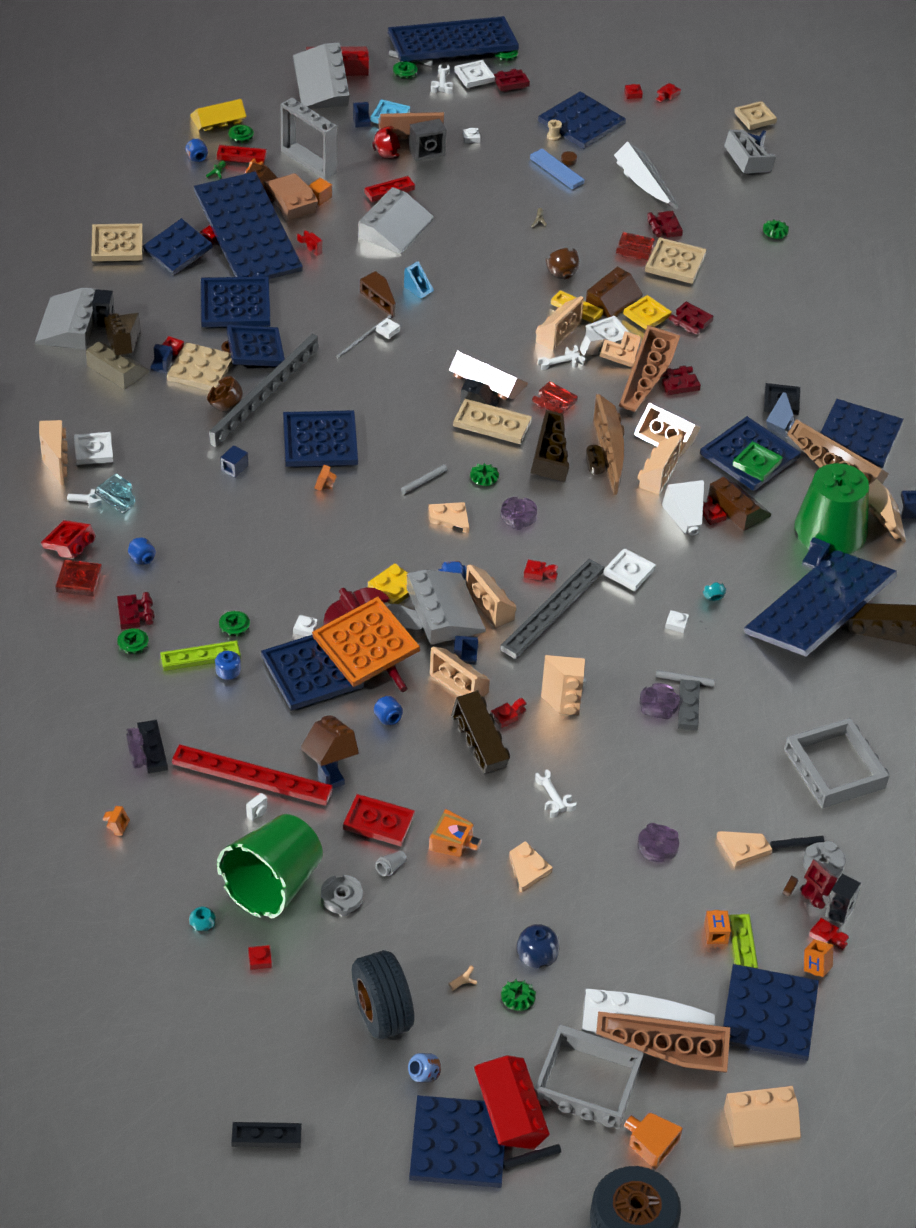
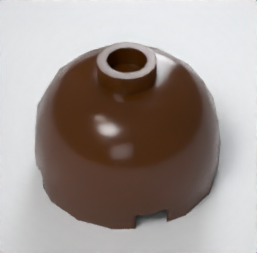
(563, 263)
(226, 394)

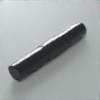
(796, 842)
(531, 1156)

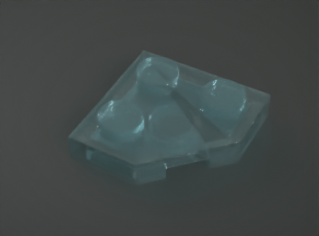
(117, 493)

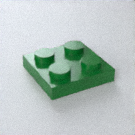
(757, 461)

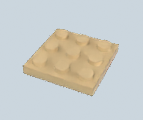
(117, 242)
(675, 260)
(200, 366)

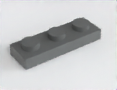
(688, 705)

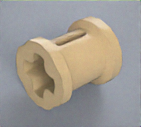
(554, 130)

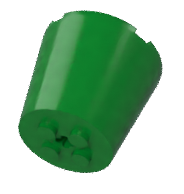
(835, 509)
(270, 865)

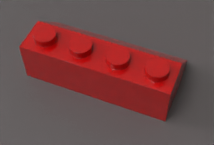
(512, 1102)

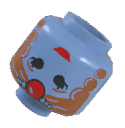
(424, 1067)

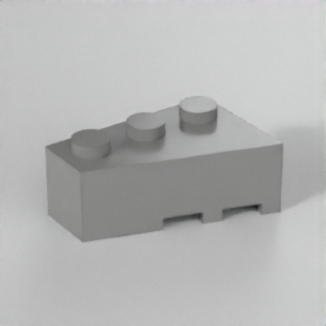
(748, 154)

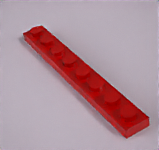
(252, 775)

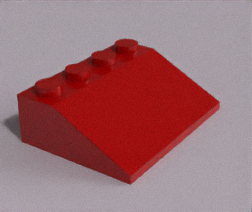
(355, 60)

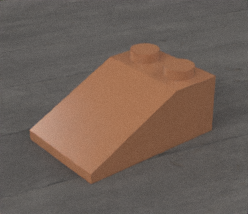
(292, 196)

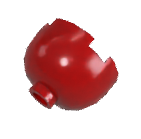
(386, 143)

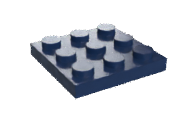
(177, 246)
(255, 345)

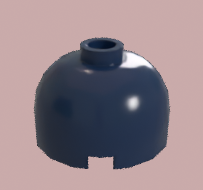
(538, 946)

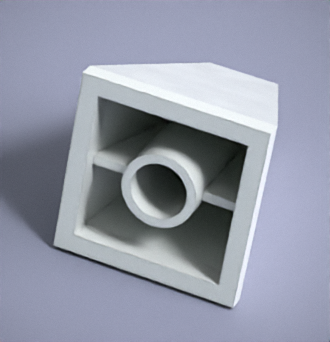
(685, 505)

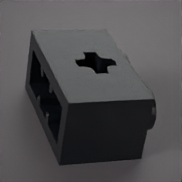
(102, 306)
(842, 899)

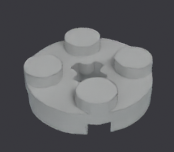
(828, 851)
(338, 904)

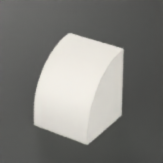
(591, 343)

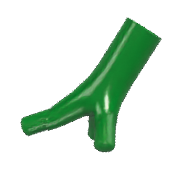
(217, 170)

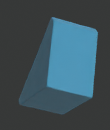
(417, 281)

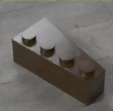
(122, 332)
(551, 453)
(886, 622)
(480, 732)

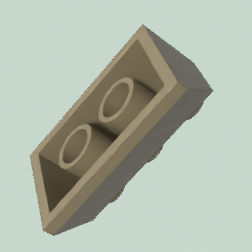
(116, 368)

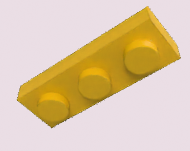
(589, 312)

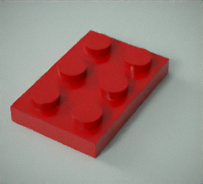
(378, 820)

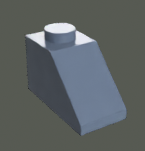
(781, 416)

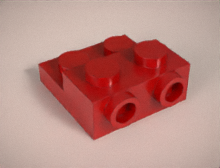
(69, 538)

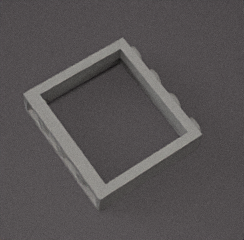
(323, 167)
(825, 796)
(597, 1047)

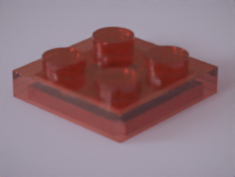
(78, 578)

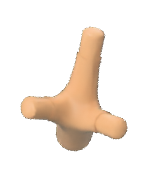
(463, 979)

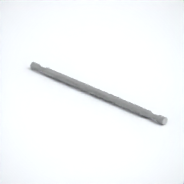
(361, 338)

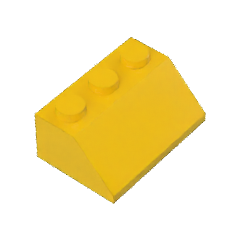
(219, 115)

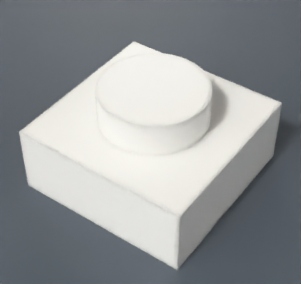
(471, 135)
(388, 328)
(677, 621)
(305, 625)
(256, 807)

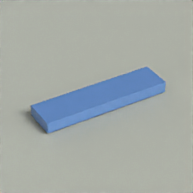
(557, 169)

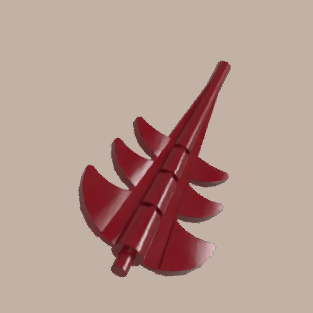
(349, 602)

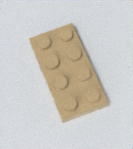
(492, 421)

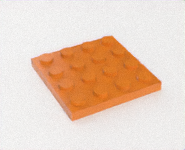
(366, 641)

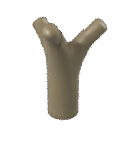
(539, 218)

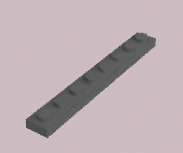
(551, 609)

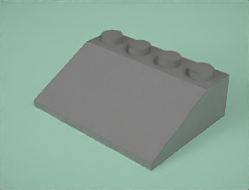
(322, 76)
(394, 221)
(68, 320)
(443, 605)

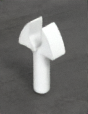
(92, 499)

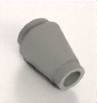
(390, 863)

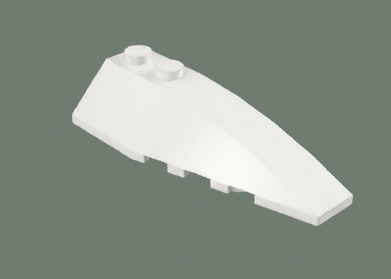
(643, 173)
(640, 1006)

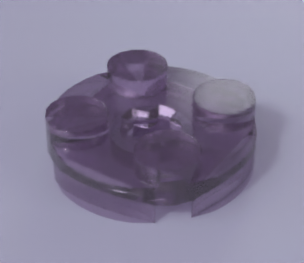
(518, 520)
(656, 709)
(134, 742)
(661, 833)

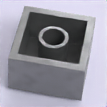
(427, 139)

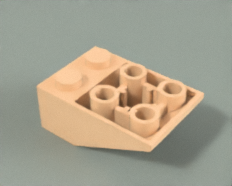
(53, 447)
(885, 509)

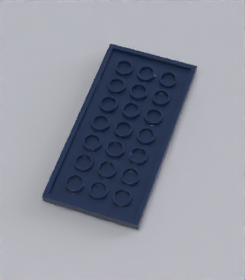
(452, 38)
(247, 227)
(820, 602)

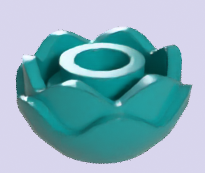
(714, 592)
(202, 924)

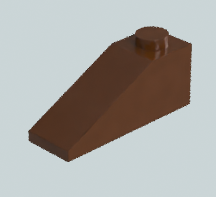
(378, 291)

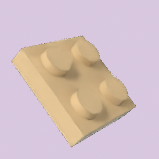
(755, 115)

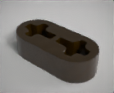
(591, 459)

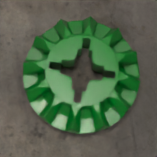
(506, 55)
(405, 69)
(245, 133)
(781, 231)
(477, 474)
(231, 618)
(128, 636)
(522, 1002)

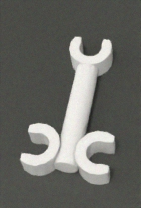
(441, 85)
(573, 356)
(557, 803)

